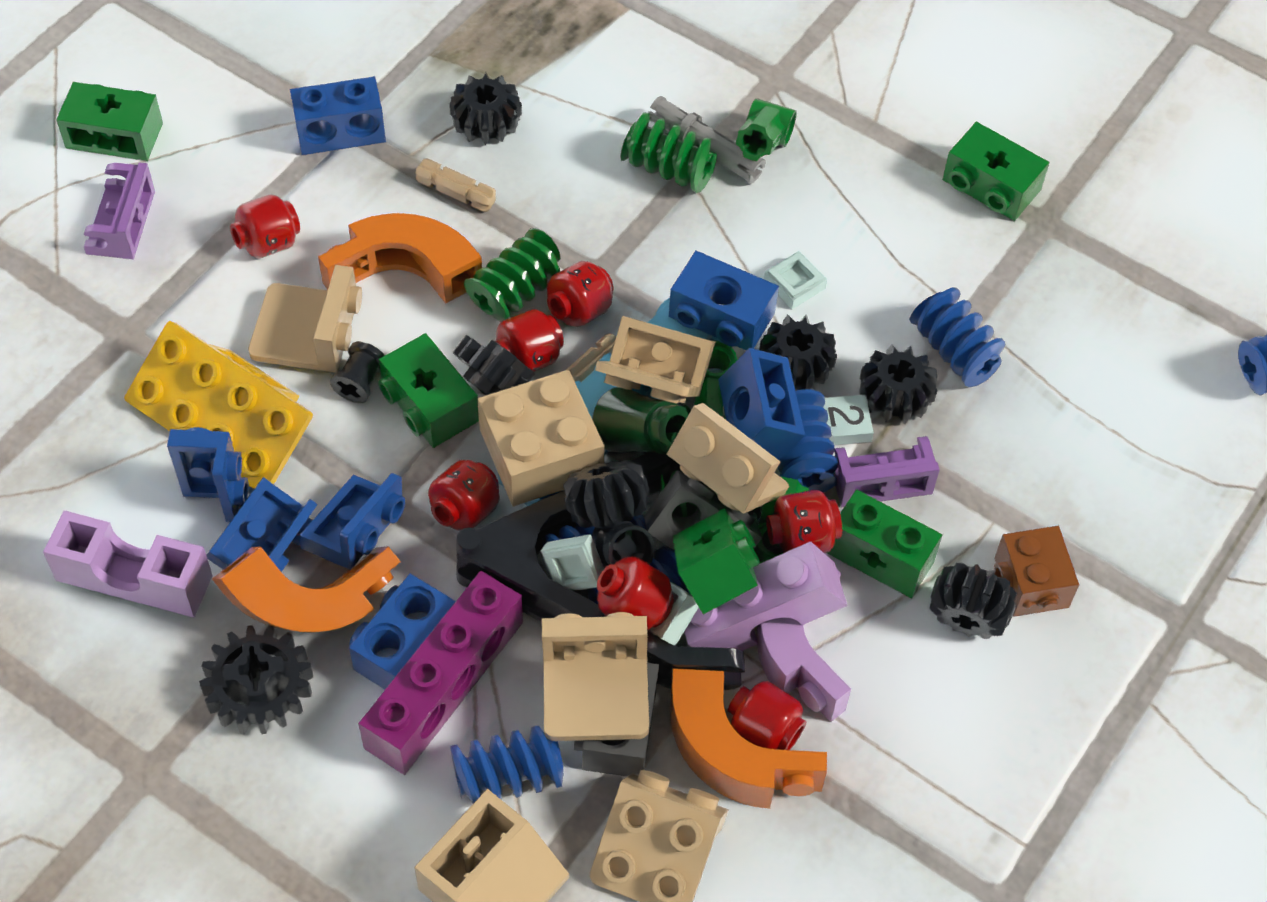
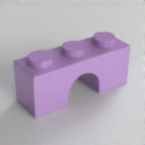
(94, 558)
(792, 585)

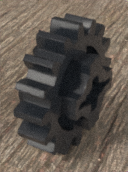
(491, 366)
(233, 675)

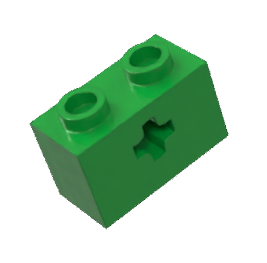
(110, 121)
(995, 171)
(428, 390)
(885, 544)
(716, 560)

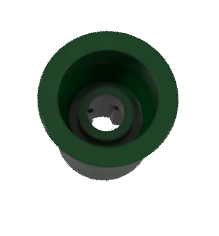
(637, 422)

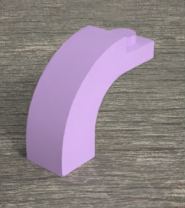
(793, 663)

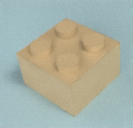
(539, 435)

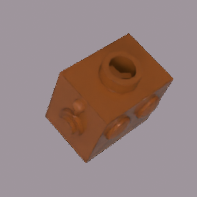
(1037, 570)

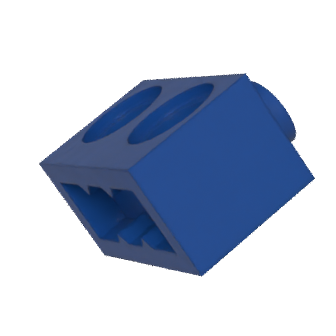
(338, 115)
(394, 630)

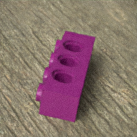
(441, 673)

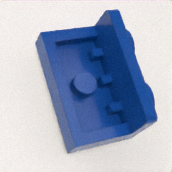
(208, 467)
(354, 520)
(266, 521)

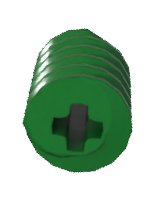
(668, 153)
(514, 275)

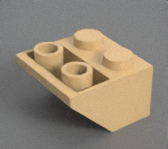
(490, 858)

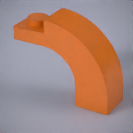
(409, 245)
(272, 599)
(727, 759)

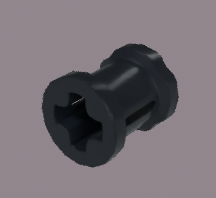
(357, 372)

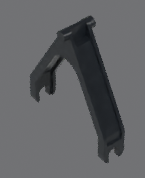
(509, 554)

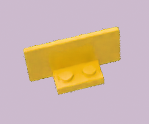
(215, 389)

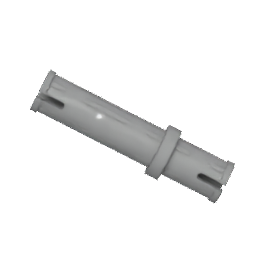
(727, 151)

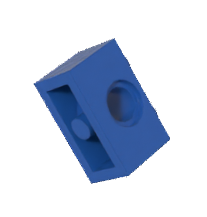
(744, 298)
(763, 401)

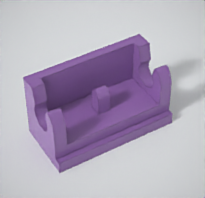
(121, 212)
(887, 474)

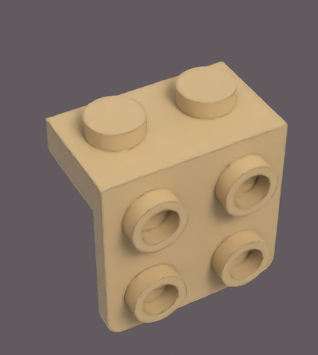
(307, 324)
(657, 358)
(726, 461)
(595, 677)
(657, 840)

